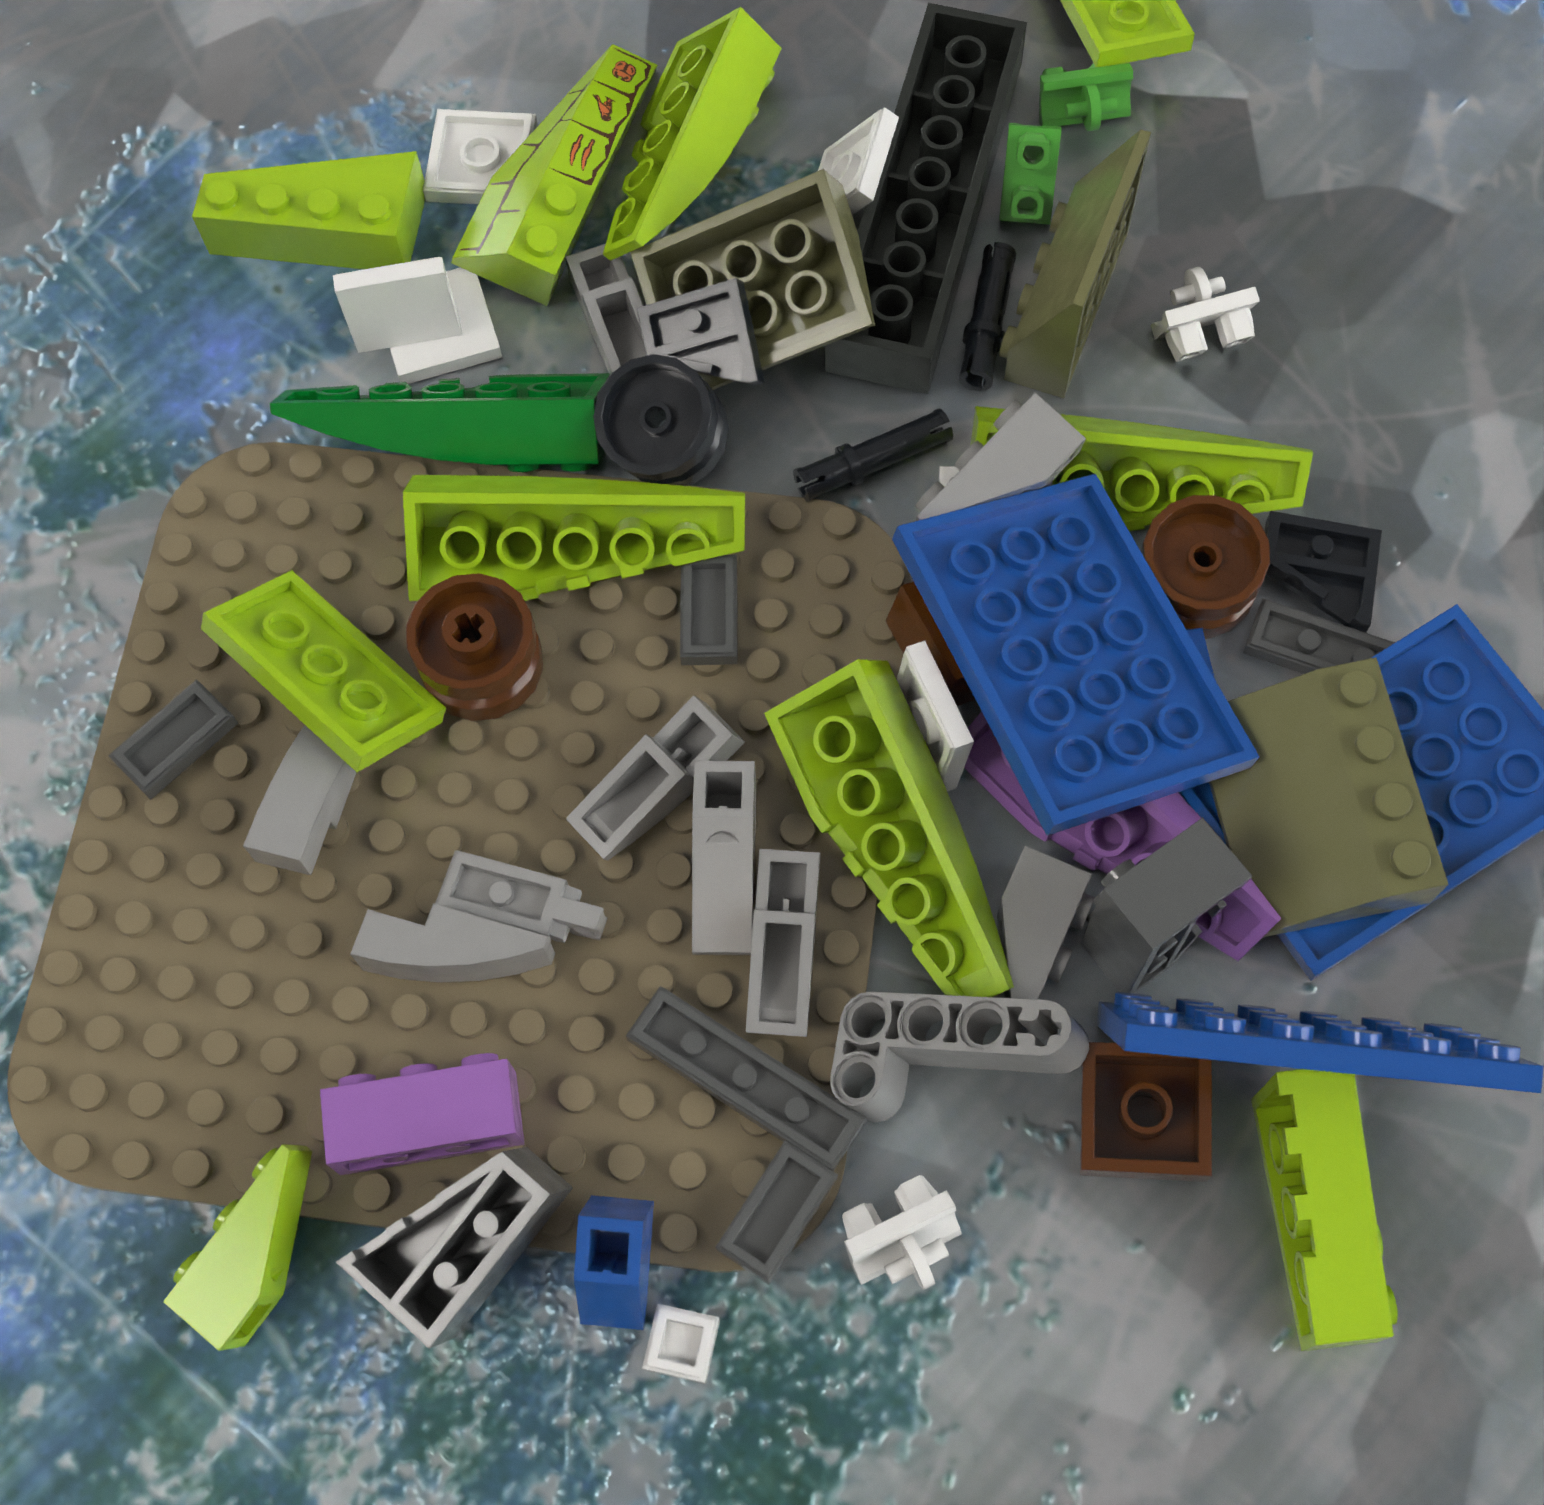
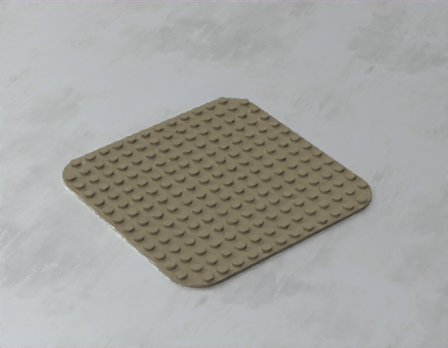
(213, 995)

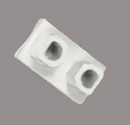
(1228, 312)
(906, 1241)

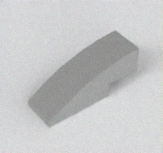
(608, 304)
(652, 778)
(300, 805)
(783, 942)
(448, 947)

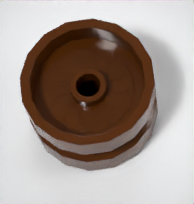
(1208, 560)
(475, 646)

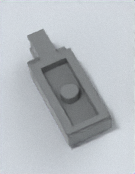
(519, 898)

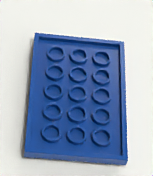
(1073, 652)
(1475, 761)
(1316, 1043)

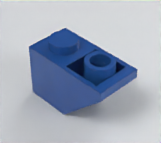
(613, 1261)

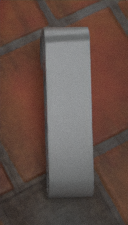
(957, 1045)

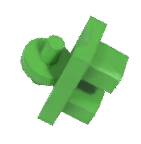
(1085, 95)
(1030, 173)

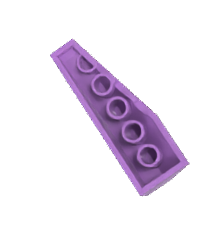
(1121, 837)

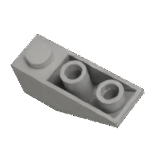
(1021, 457)
(723, 857)
(1035, 917)

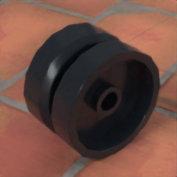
(638, 401)

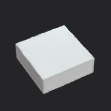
(681, 1343)

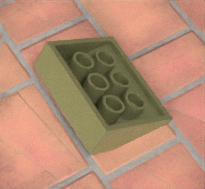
(795, 260)
(1074, 272)
(1331, 803)

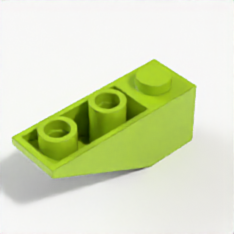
(246, 1262)

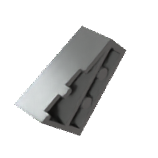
(1152, 907)
(459, 1246)

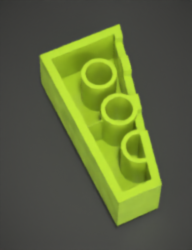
(316, 212)
(1324, 1208)

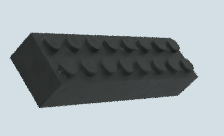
(931, 193)

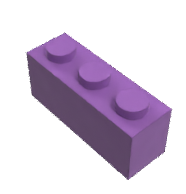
(421, 1114)

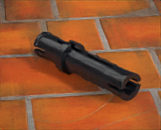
(984, 332)
(854, 462)

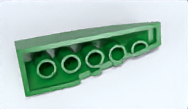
(502, 422)

